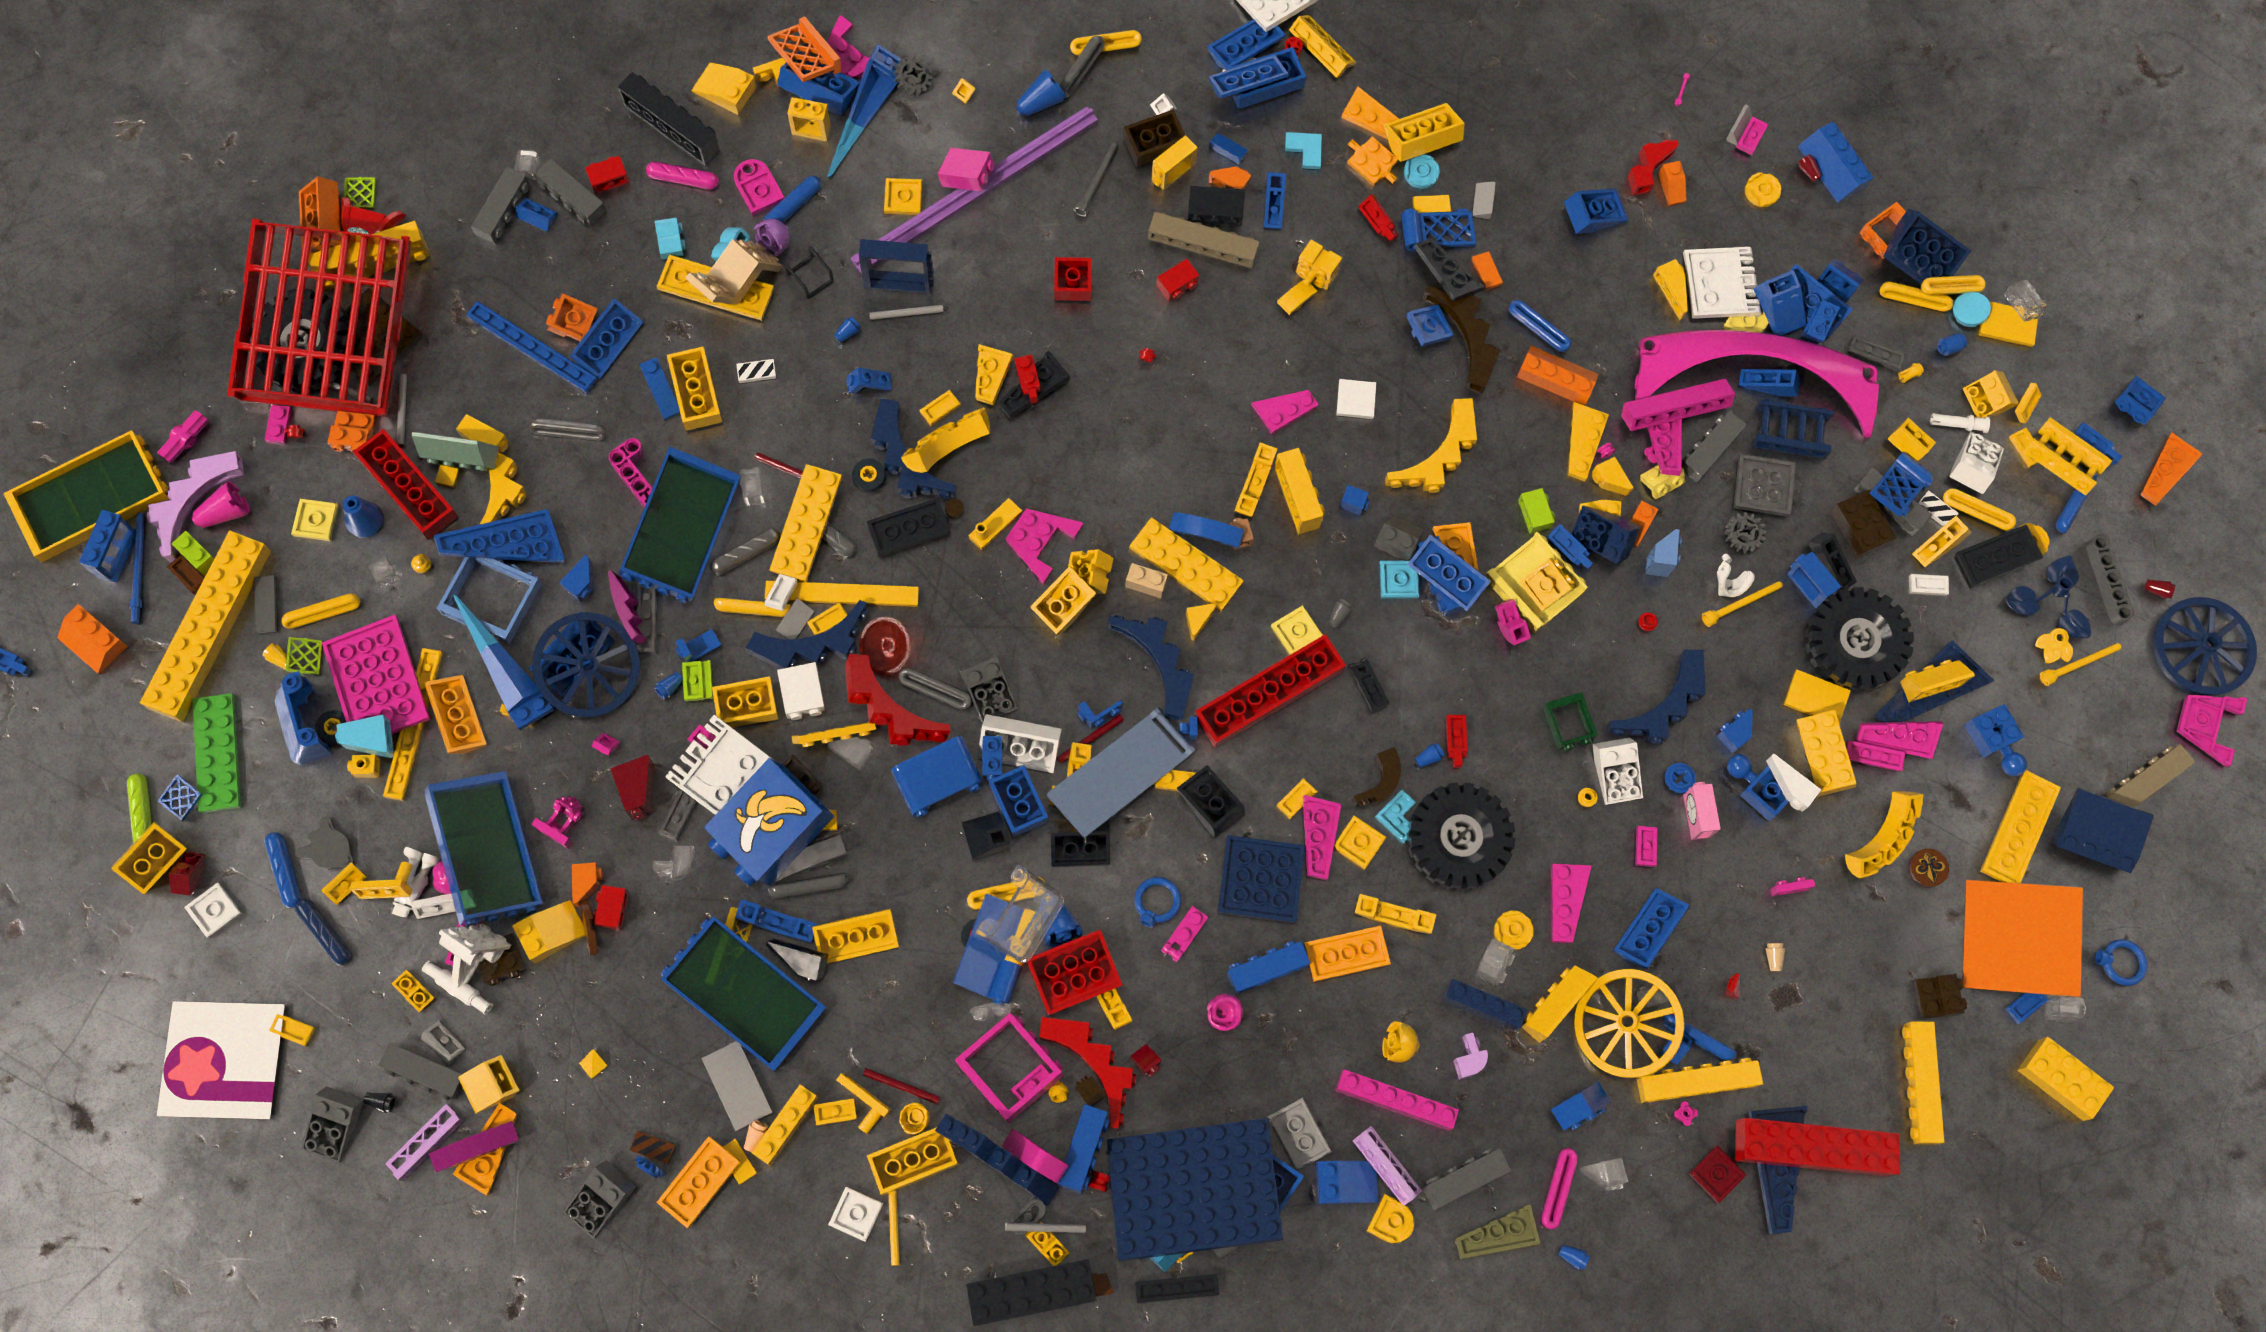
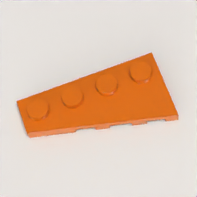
(2170, 467)

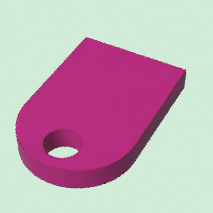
(757, 187)

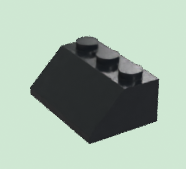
(1216, 205)
(1071, 848)

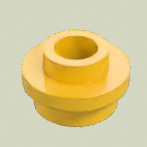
(1583, 801)

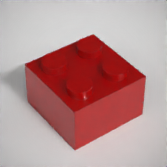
(1072, 279)

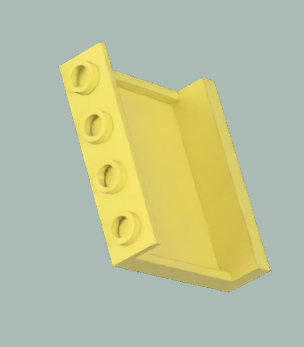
(1507, 576)

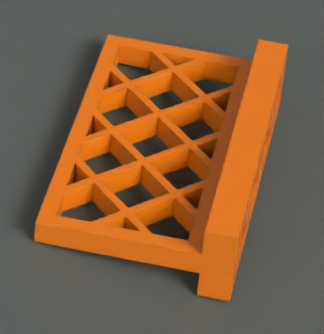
(817, 45)

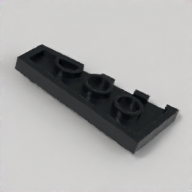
(1447, 271)
(1050, 377)

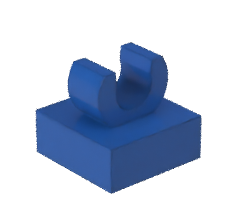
(1190, 728)

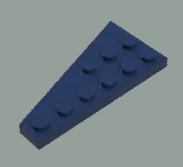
(1901, 710)
(1776, 1181)

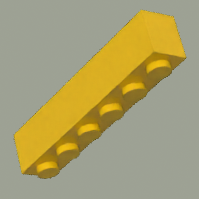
(1700, 1081)
(1923, 1083)

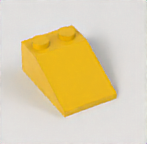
(725, 86)
(1063, 601)
(549, 931)

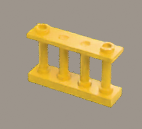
(2074, 446)

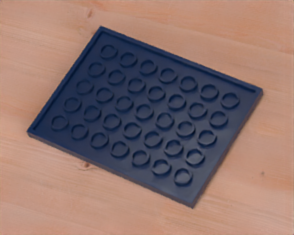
(1194, 1190)

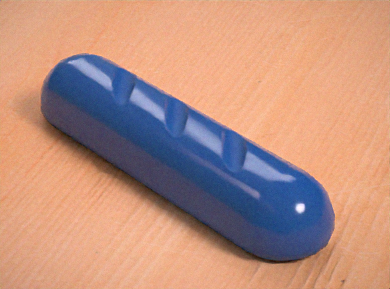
(795, 199)
(1540, 325)
(2072, 509)
(282, 869)
(1702, 1039)

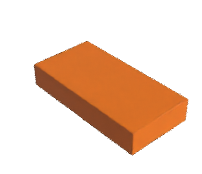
(1487, 270)

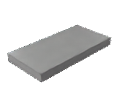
(737, 1085)

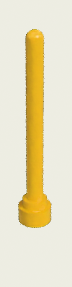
(1711, 617)
(2050, 676)

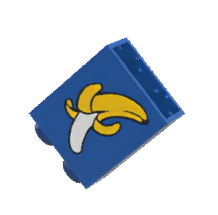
(767, 823)

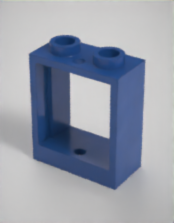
(1817, 325)
(1813, 578)

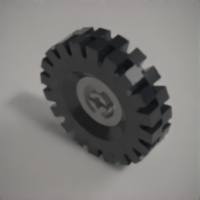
(303, 338)
(1872, 620)
(1479, 813)

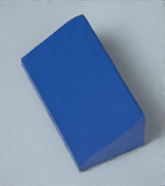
(1228, 148)
(535, 214)

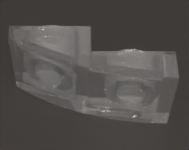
(983, 1011)

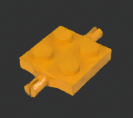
(1373, 161)

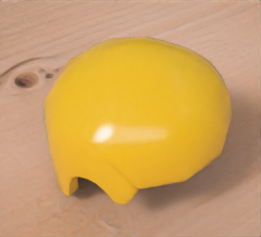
(914, 1118)

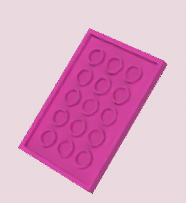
(376, 675)

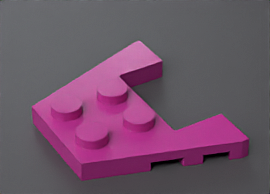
(851, 59)
(1032, 535)
(2201, 723)

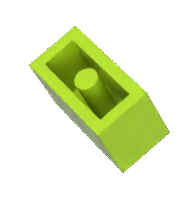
(1536, 510)
(193, 552)

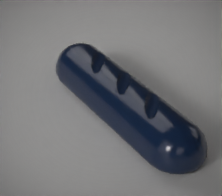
(323, 931)

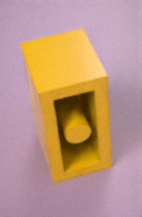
(1911, 440)

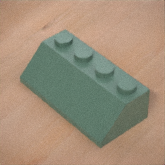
(455, 450)

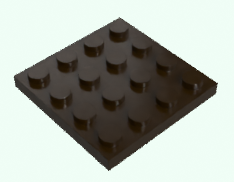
(408, 336)

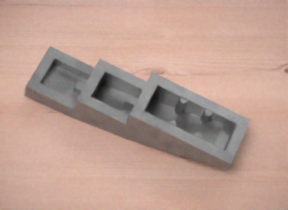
(813, 857)

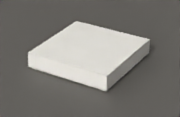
(1356, 399)
(213, 910)
(855, 1214)

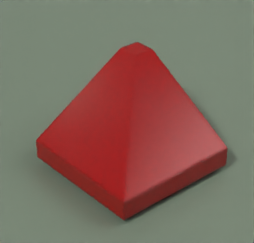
(1733, 987)

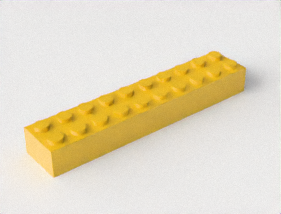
(205, 626)

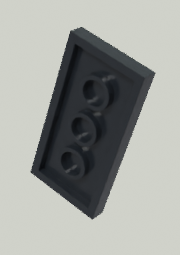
(908, 527)
(1999, 555)

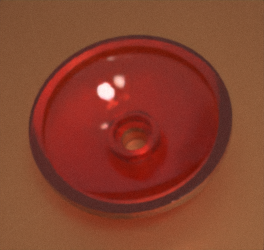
(876, 642)

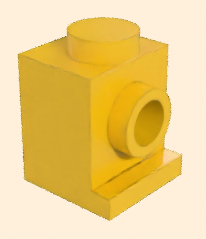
(370, 767)

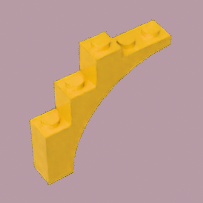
(1430, 471)
(503, 490)

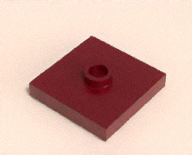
(1717, 1174)

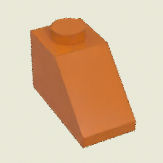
(1230, 178)
(1673, 182)
(1643, 517)
(585, 881)

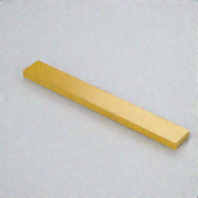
(852, 593)
(409, 738)

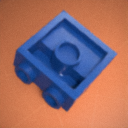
(2140, 400)

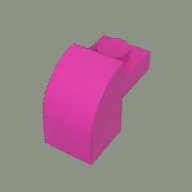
(1511, 625)

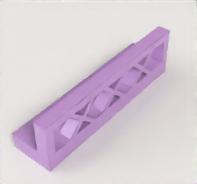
(427, 1146)
(1395, 1180)

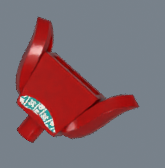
(366, 221)

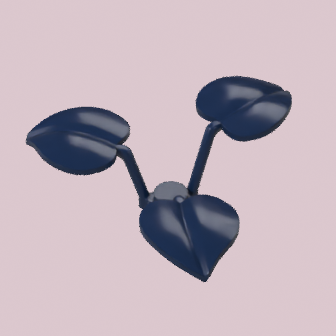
(2065, 575)

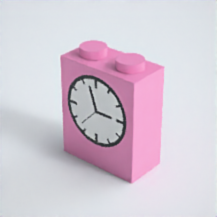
(1701, 811)

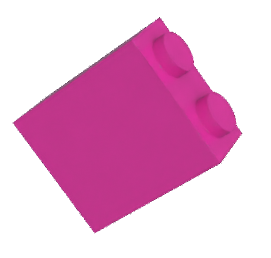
(966, 169)

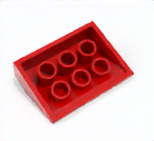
(1074, 972)

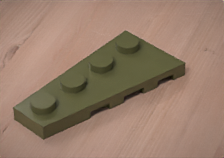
(1506, 1234)

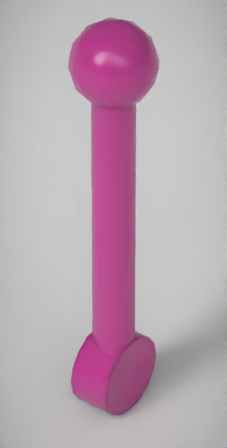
(1678, 101)

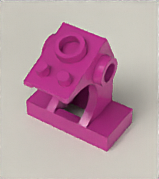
(568, 806)

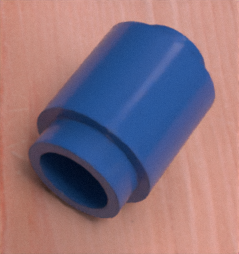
(1951, 344)

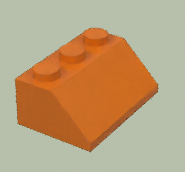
(90, 639)

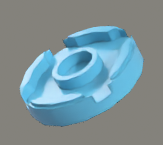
(1421, 171)
(1971, 309)

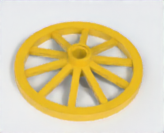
(1657, 984)

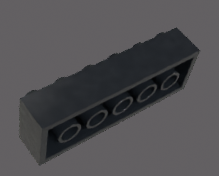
(669, 118)
(1031, 1292)

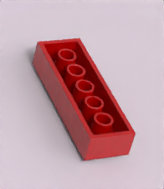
(405, 484)

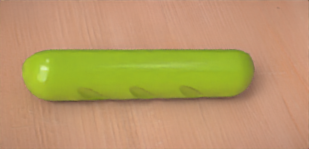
(138, 804)

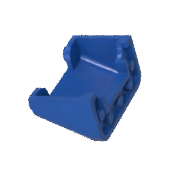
(301, 742)
(936, 775)

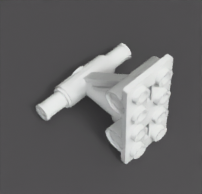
(469, 948)

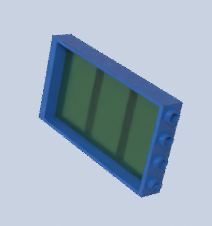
(679, 525)
(482, 848)
(742, 992)

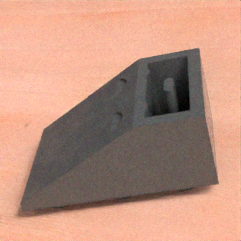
(987, 687)
(331, 1123)
(599, 1198)

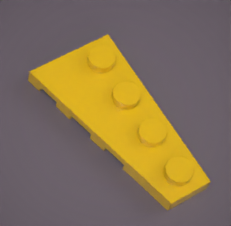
(1584, 439)
(828, 735)

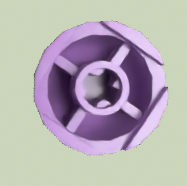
(773, 236)

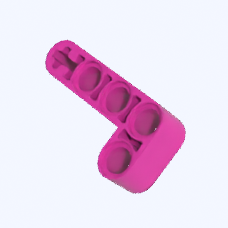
(627, 465)
(1034, 1156)

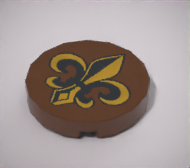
(1929, 867)

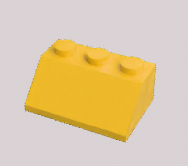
(1935, 679)

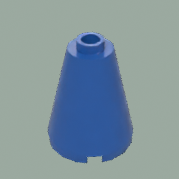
(1040, 95)
(362, 516)
(1063, 929)

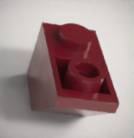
(186, 873)
(1146, 1061)

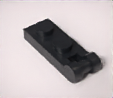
(1368, 685)

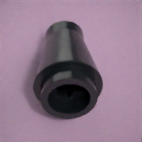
(381, 1101)

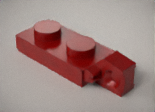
(1378, 217)
(1028, 376)
(1456, 738)

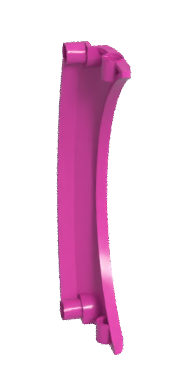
(1681, 350)

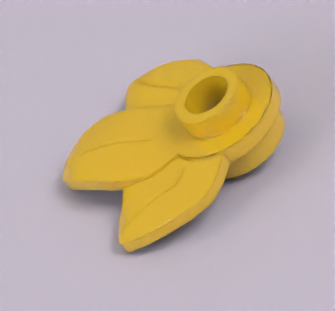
(2053, 648)

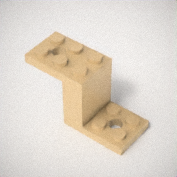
(734, 272)

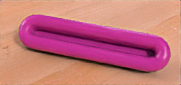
(682, 175)
(1559, 1188)

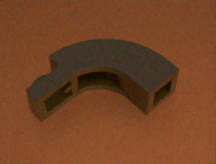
(1390, 770)

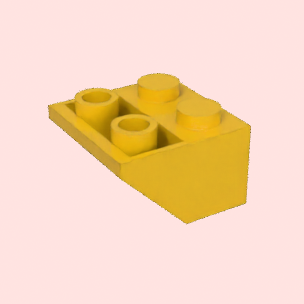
(1990, 395)
(489, 1084)

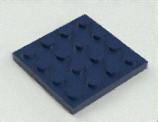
(1261, 879)

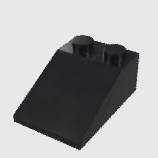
(1211, 801)

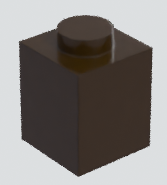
(1089, 1091)

